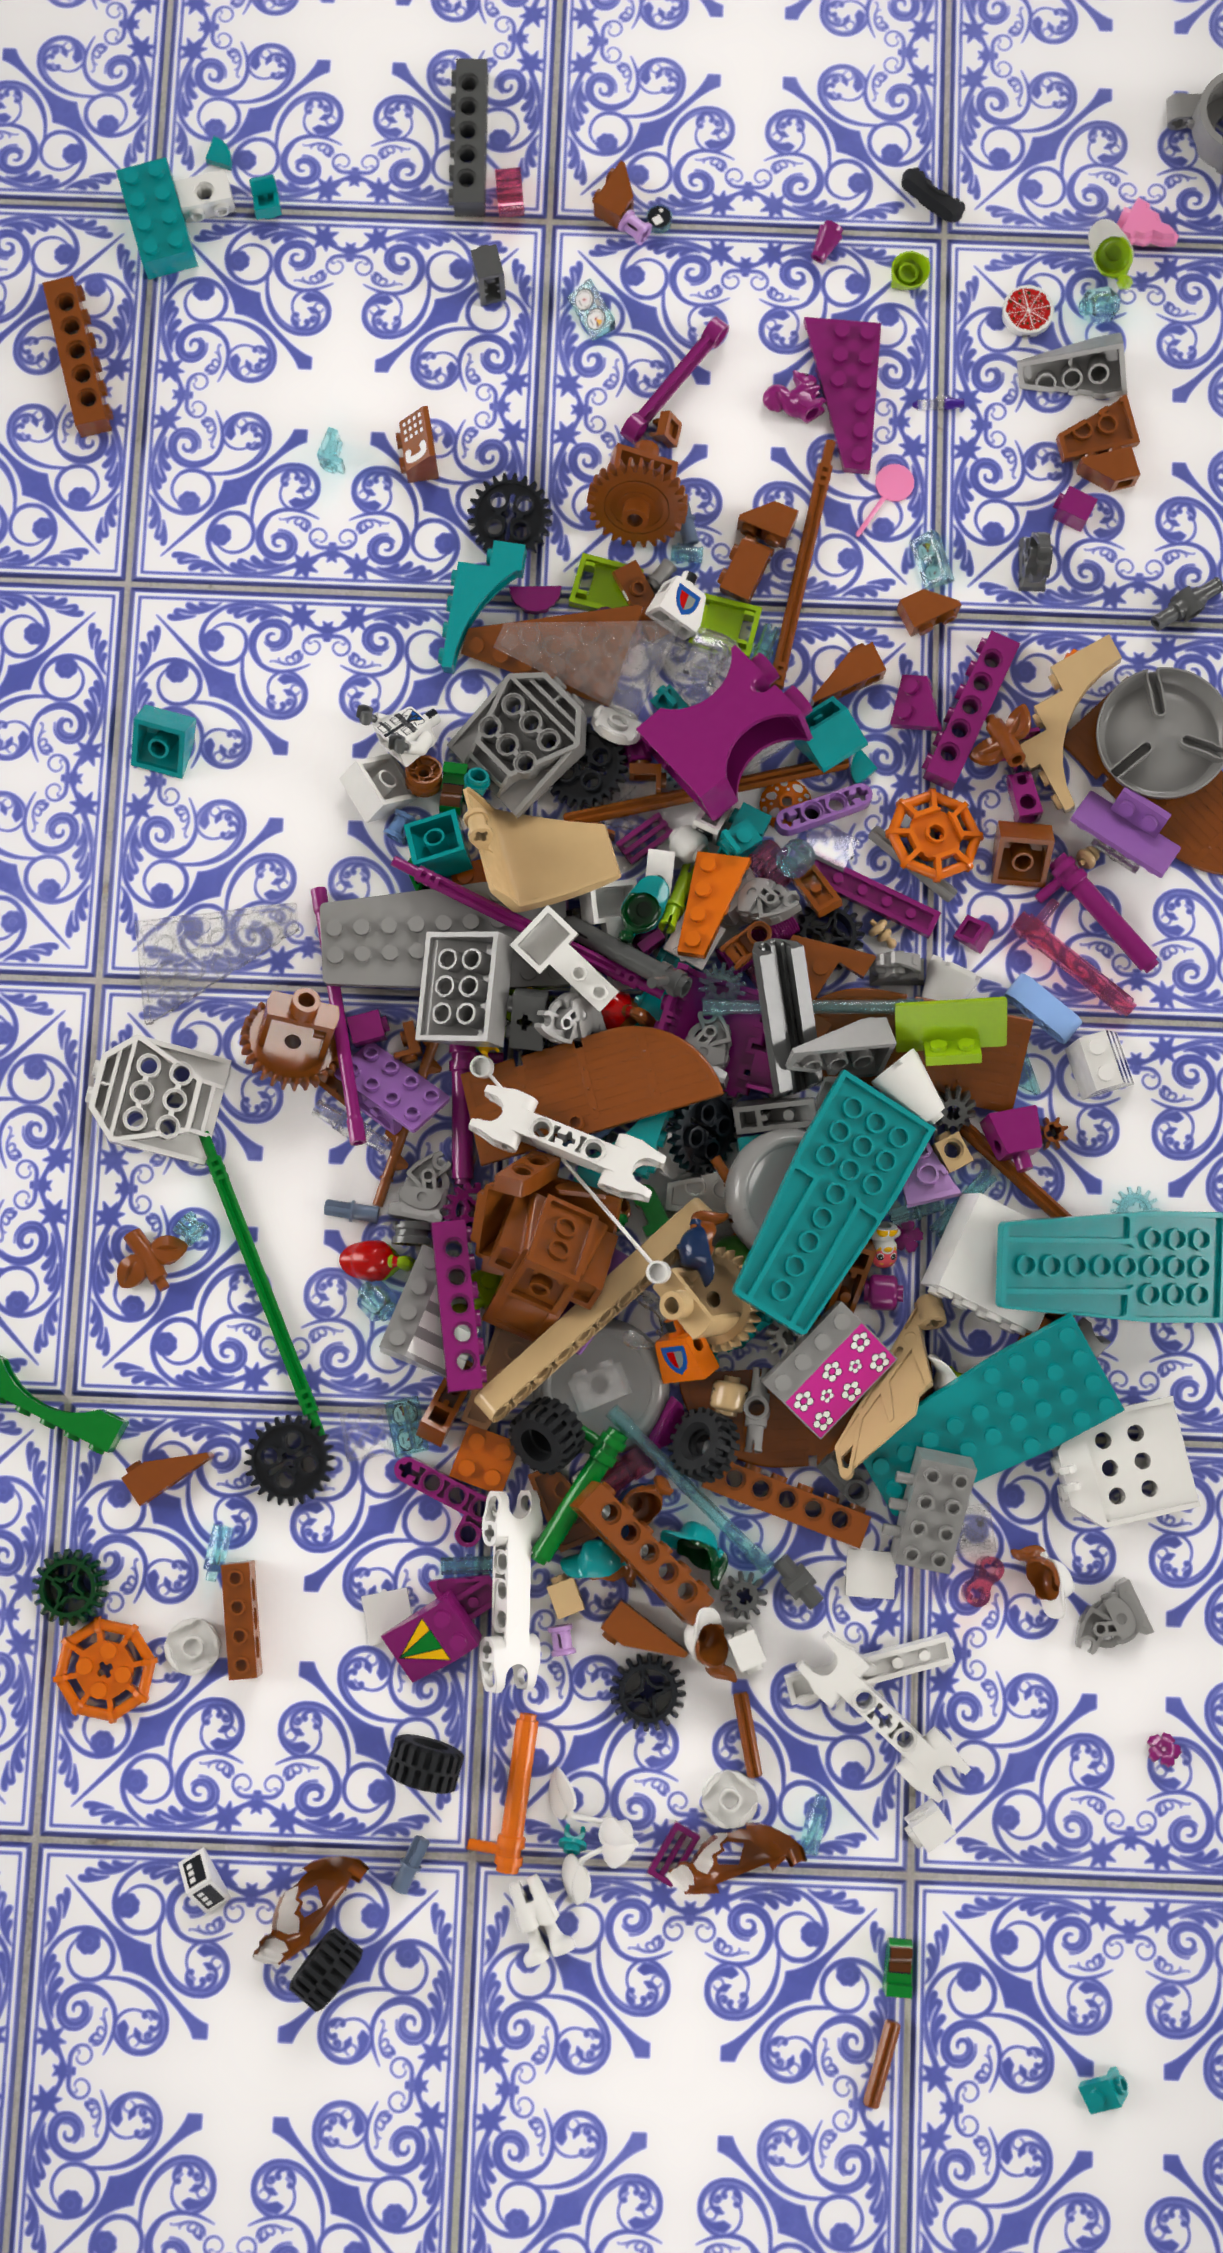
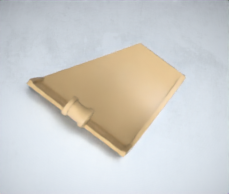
(538, 858)

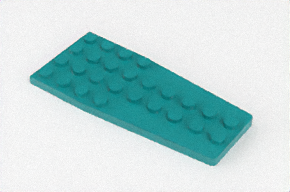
(830, 1201)
(1115, 1266)
(1005, 1408)

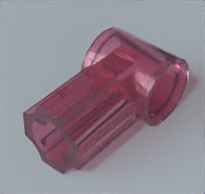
(630, 1467)

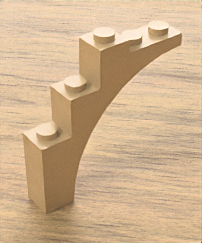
(1073, 678)

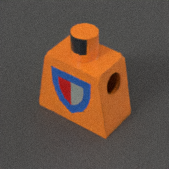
(682, 1357)

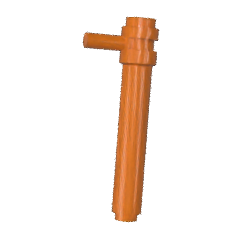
(511, 1838)

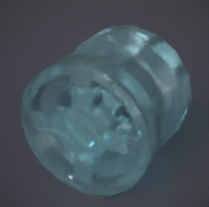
(190, 1228)

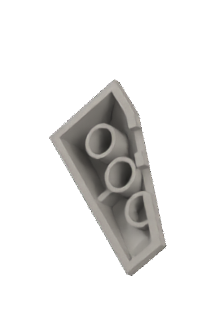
(1083, 368)
(857, 1047)

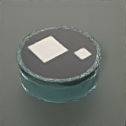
(660, 218)

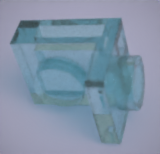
(330, 451)

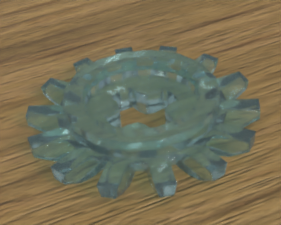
(720, 975)
(1132, 1198)

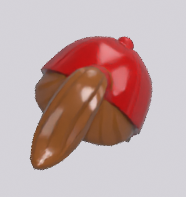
(625, 1012)

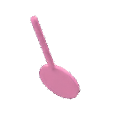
(892, 484)

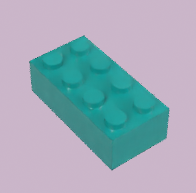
(157, 218)

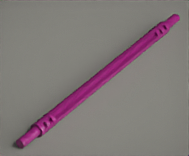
(517, 922)

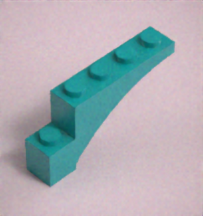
(473, 590)
(649, 1130)

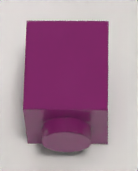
(1074, 508)
(368, 1028)

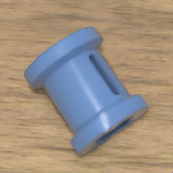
(396, 829)

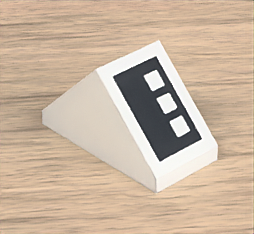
(711, 829)
(203, 1881)

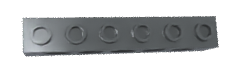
(474, 76)

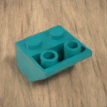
(833, 734)

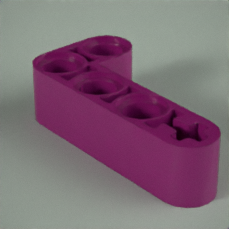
(442, 1495)

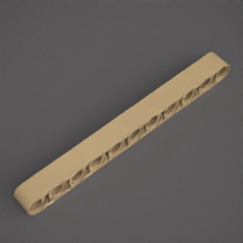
(581, 1324)

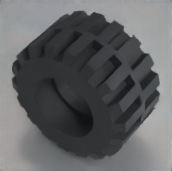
(547, 1435)
(425, 1764)
(326, 1969)

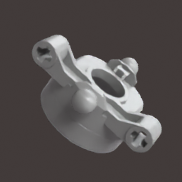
(1201, 115)

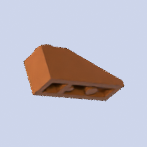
(857, 670)
(854, 1281)
(441, 1413)
(154, 1477)
(634, 1630)

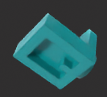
(740, 838)

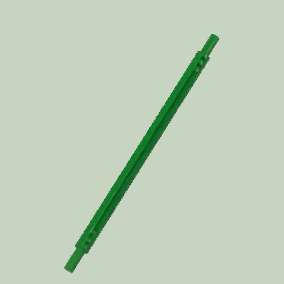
(261, 1283)

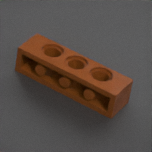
(241, 1620)

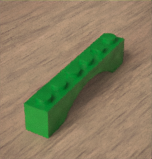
(96, 1427)

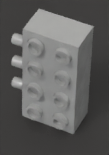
(931, 1509)

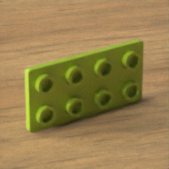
(951, 1029)

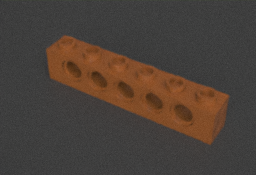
(59, 296)
(590, 1506)
(850, 1533)

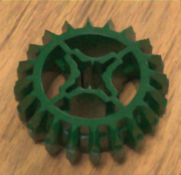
(59, 1581)

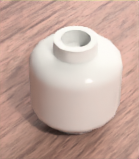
(687, 842)

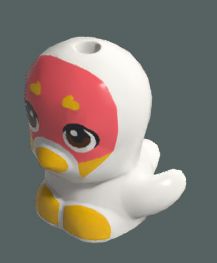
(885, 1244)

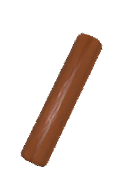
(747, 1734)
(881, 2064)

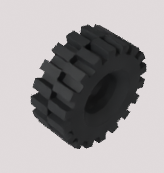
(689, 1443)

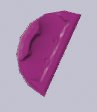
(535, 598)
(665, 1425)

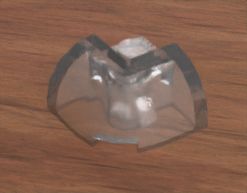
(710, 656)

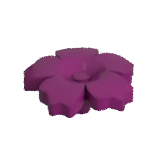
(907, 1237)
(1163, 1749)

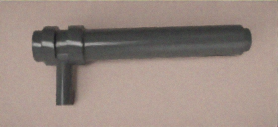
(658, 974)

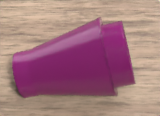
(827, 239)

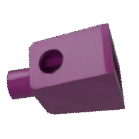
(1014, 1135)

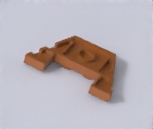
(821, 962)

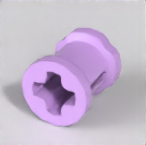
(635, 227)
(561, 1640)

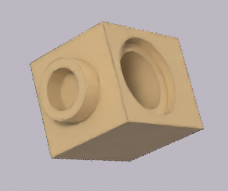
(963, 1155)
(565, 1596)

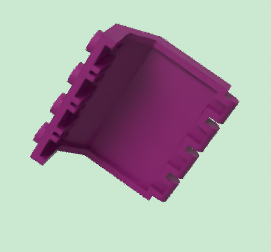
(746, 1029)

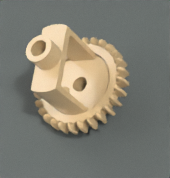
(700, 1309)

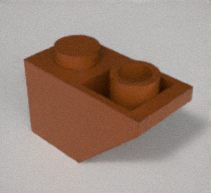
(614, 197)
(1111, 469)
(769, 523)
(926, 609)

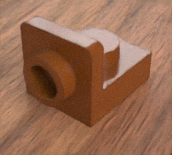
(408, 1039)

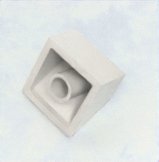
(377, 787)

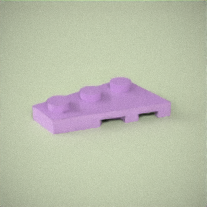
(929, 1181)

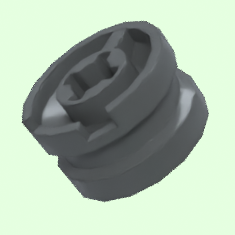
(411, 1233)

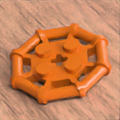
(927, 847)
(100, 1685)

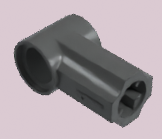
(830, 1469)

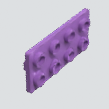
(1130, 828)
(392, 1091)

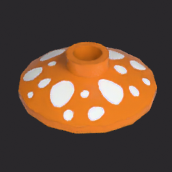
(773, 795)

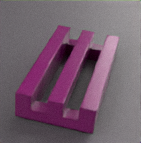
(663, 825)
(685, 1832)

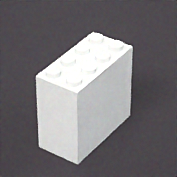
(967, 1263)

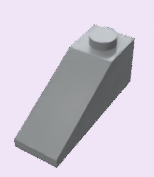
(773, 1114)

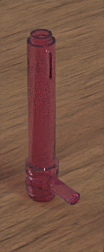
(1040, 937)

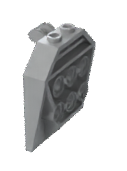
(559, 719)

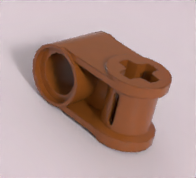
(743, 944)

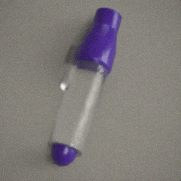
(939, 403)

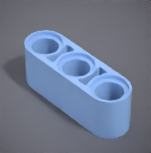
(1043, 1007)

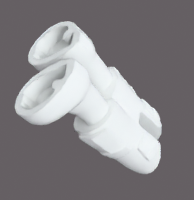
(536, 1913)

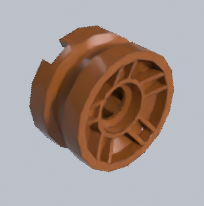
(424, 776)

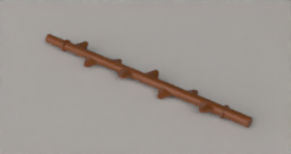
(395, 1160)

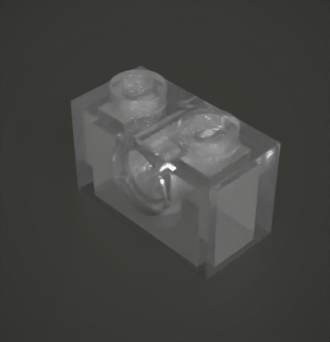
(616, 1387)

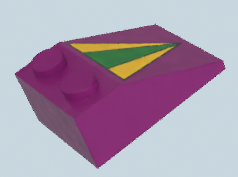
(432, 1637)

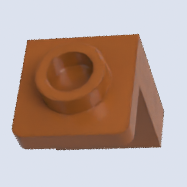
(648, 772)

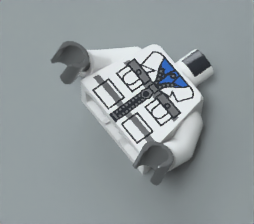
(402, 734)

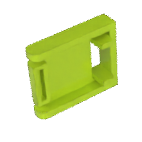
(603, 588)
(727, 617)

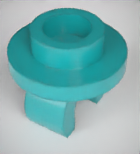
(573, 1844)

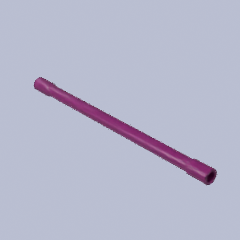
(354, 1120)

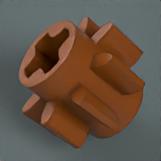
(1059, 1129)

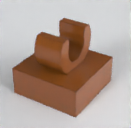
(667, 429)

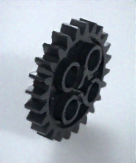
(532, 519)
(575, 788)
(692, 1143)
(277, 1439)

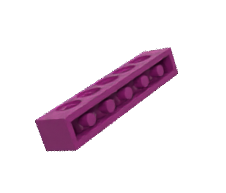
(1002, 652)
(442, 1235)

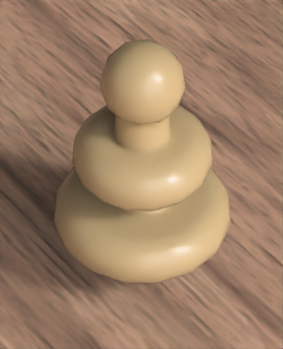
(1088, 857)
(883, 934)

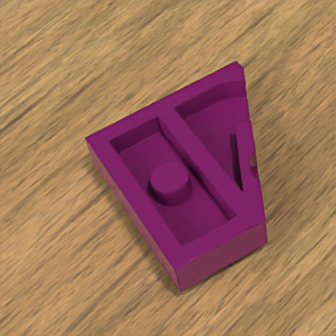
(915, 705)
(471, 1591)

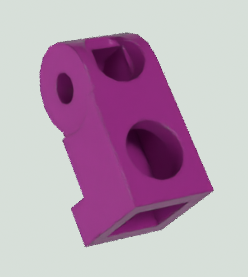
(1024, 797)

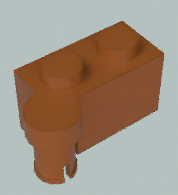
(745, 569)

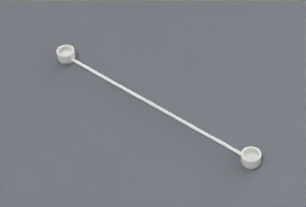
(656, 1271)

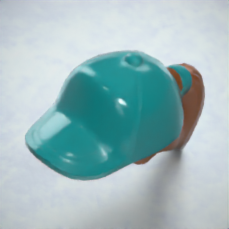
(597, 1562)

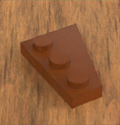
(1100, 432)
(551, 1492)

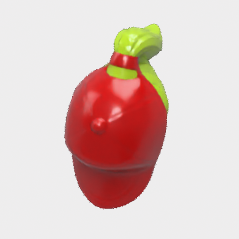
(373, 1260)

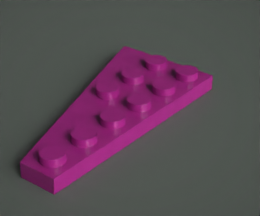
(847, 373)

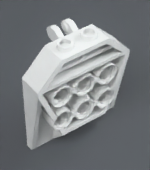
(120, 1075)
(1166, 1467)

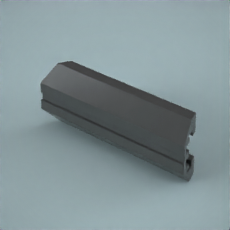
(785, 1010)

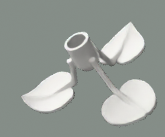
(614, 1836)

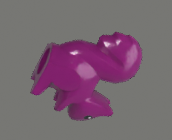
(797, 402)

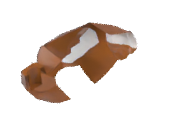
(761, 1846)
(290, 1928)

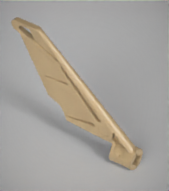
(896, 1393)

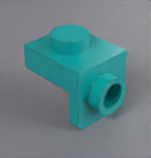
(265, 197)
(1104, 2092)

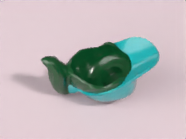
(643, 907)
(700, 1547)

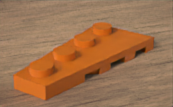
(709, 899)

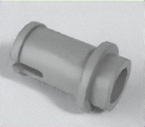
(661, 574)

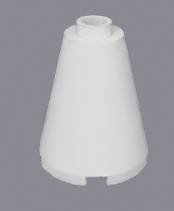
(948, 980)
(911, 1087)

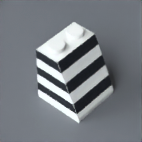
(1099, 1064)

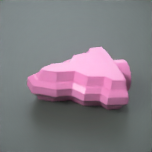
(1145, 227)

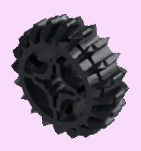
(839, 938)
(634, 1695)

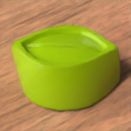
(909, 270)

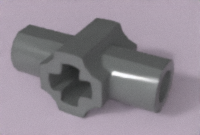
(798, 1581)

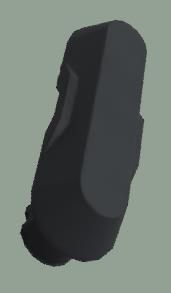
(931, 197)

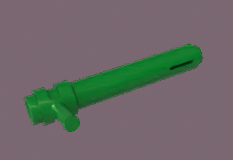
(601, 1458)

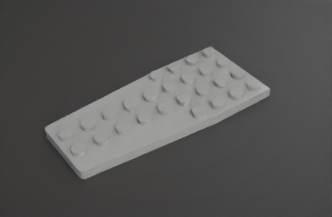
(384, 938)

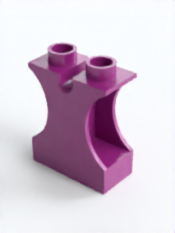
(717, 738)

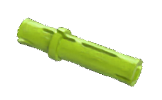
(675, 905)

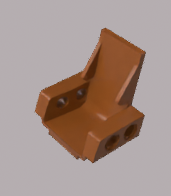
(531, 1174)
(548, 1258)

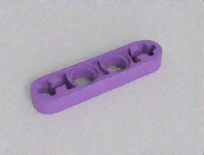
(825, 813)

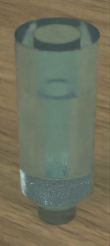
(217, 1550)
(814, 1825)

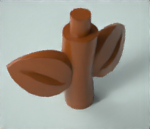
(1003, 739)
(149, 1259)

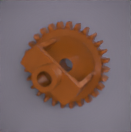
(638, 495)
(292, 1039)

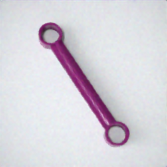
(711, 338)

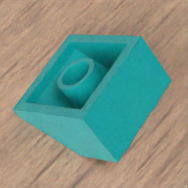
(162, 741)
(439, 844)

